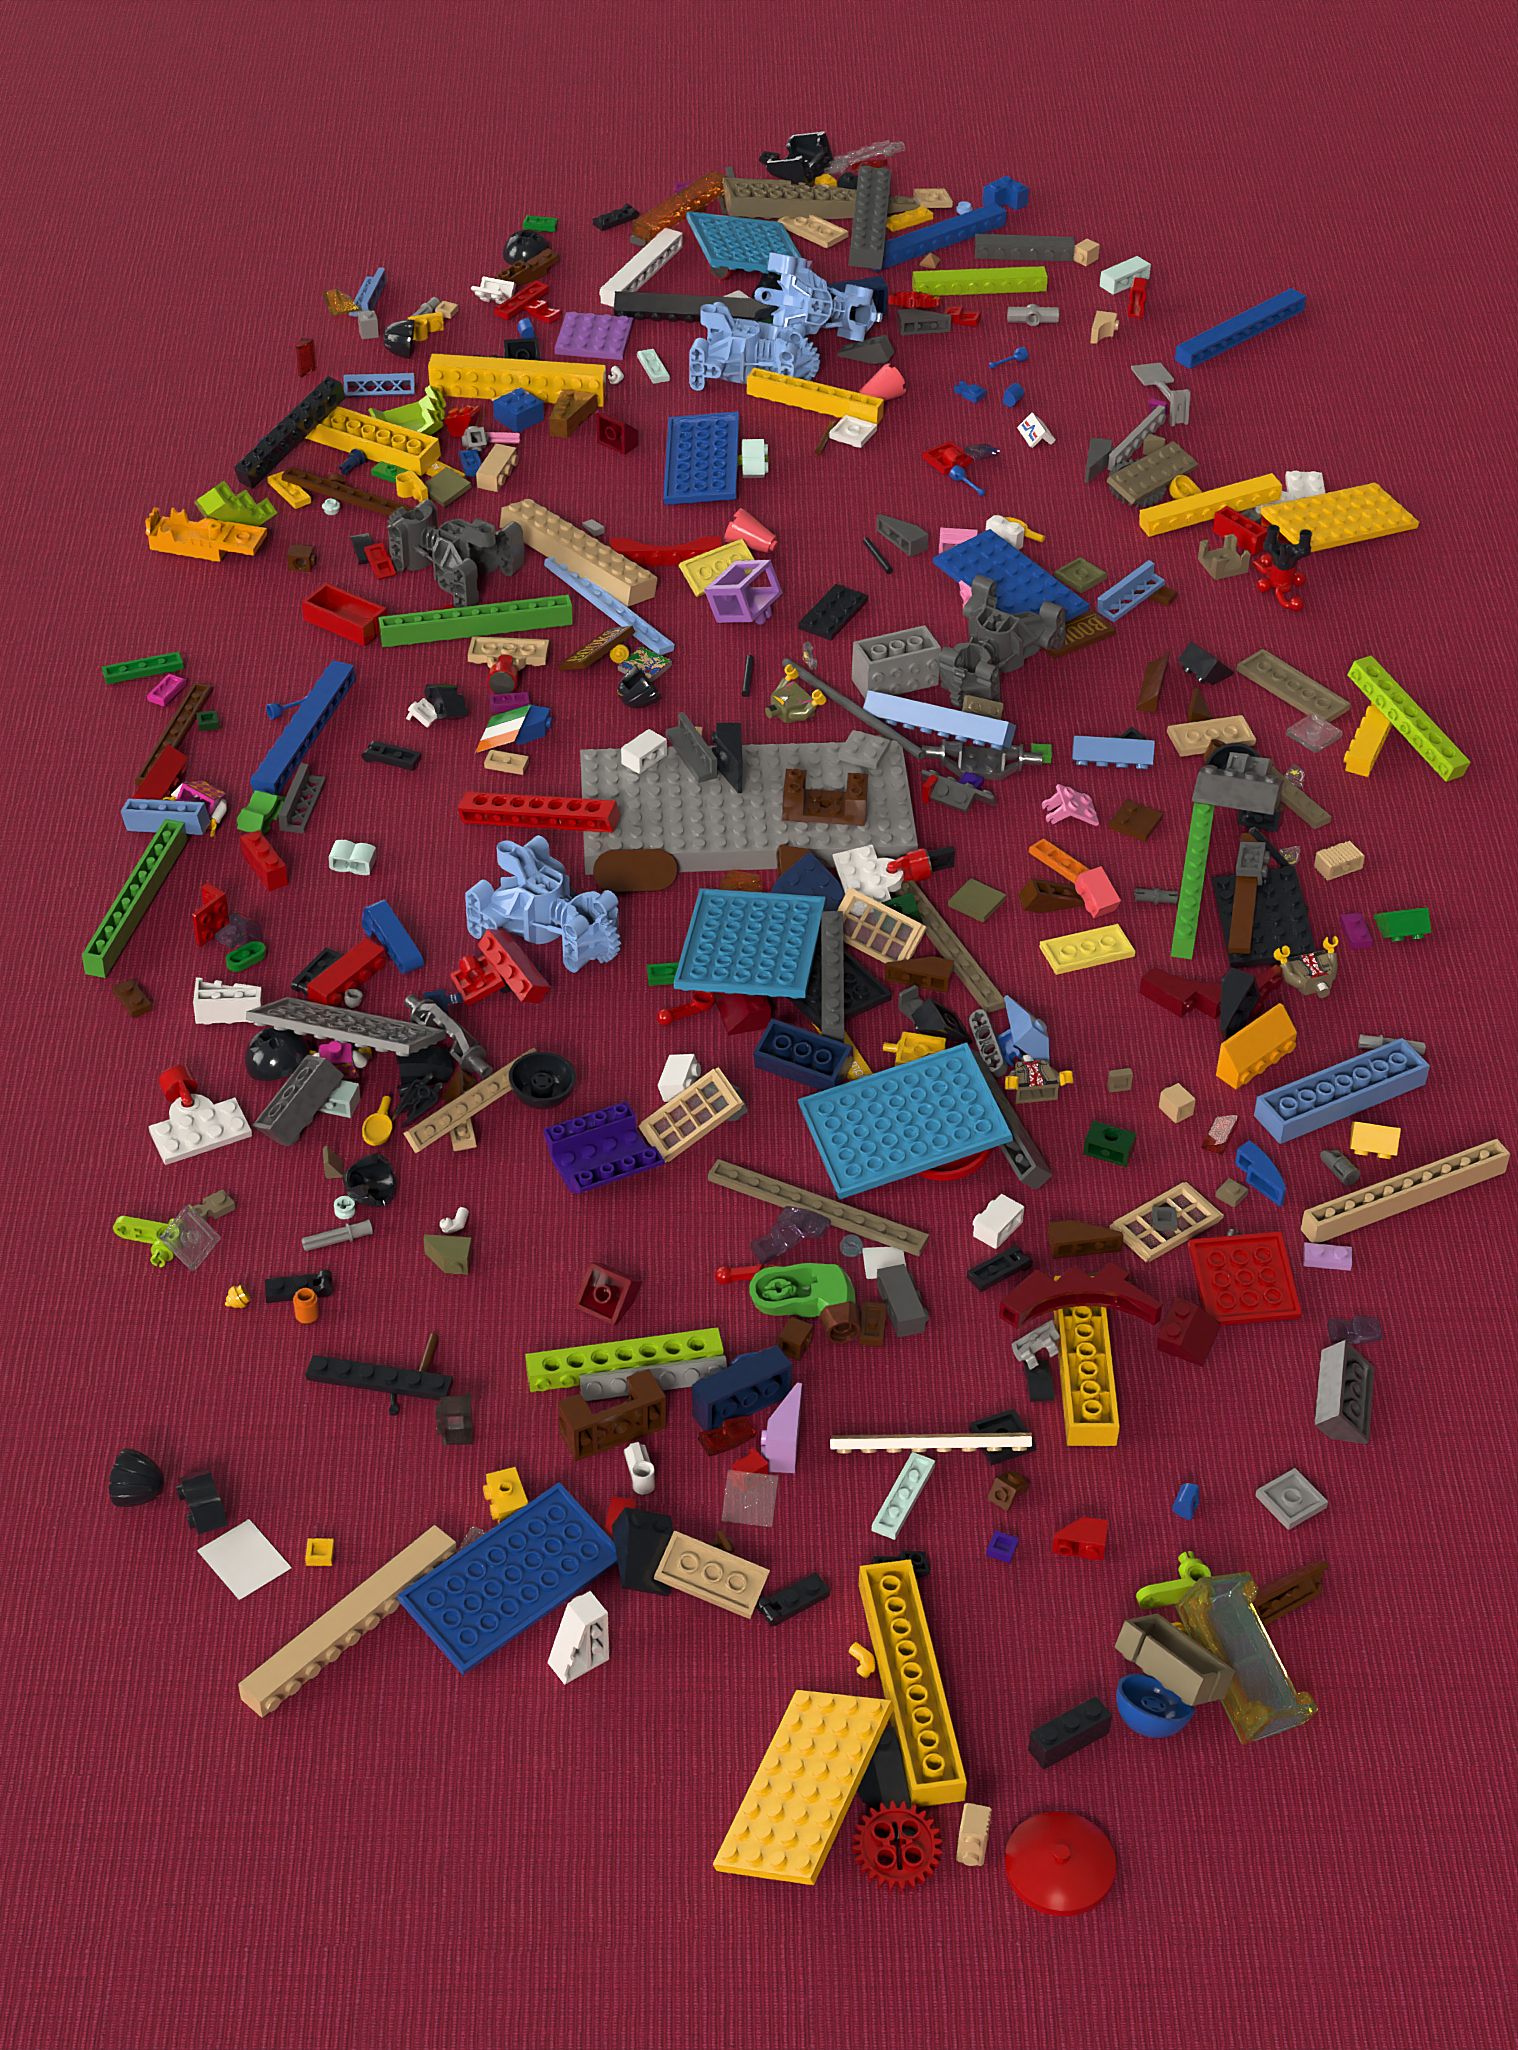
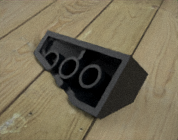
(886, 1779)

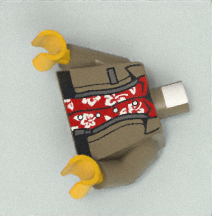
(1311, 971)
(1036, 1080)

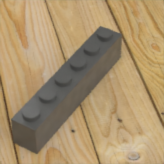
(1024, 247)

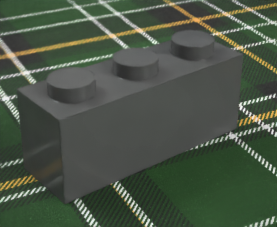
(902, 1300)

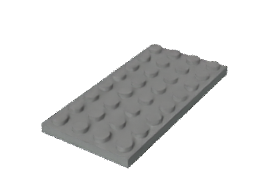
(346, 1026)

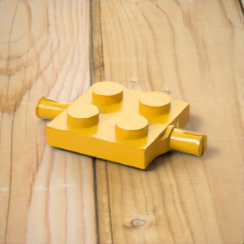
(914, 1046)

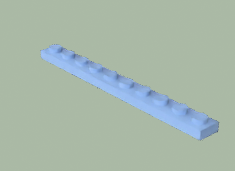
(612, 608)

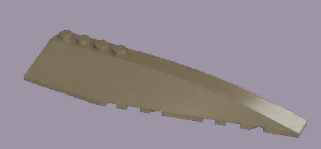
(782, 199)

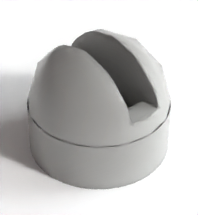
(353, 998)

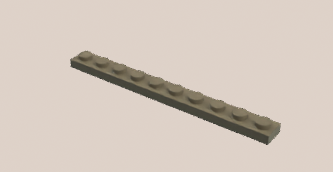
(952, 949)
(839, 1214)

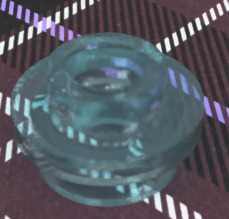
(851, 1246)

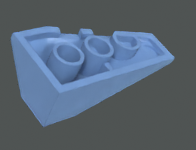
(1027, 1031)

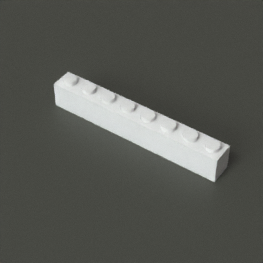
(643, 265)

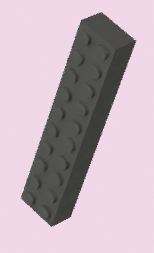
(870, 217)

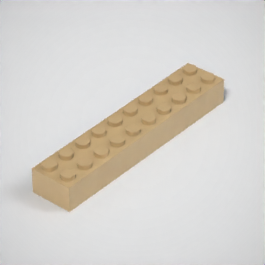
(580, 552)

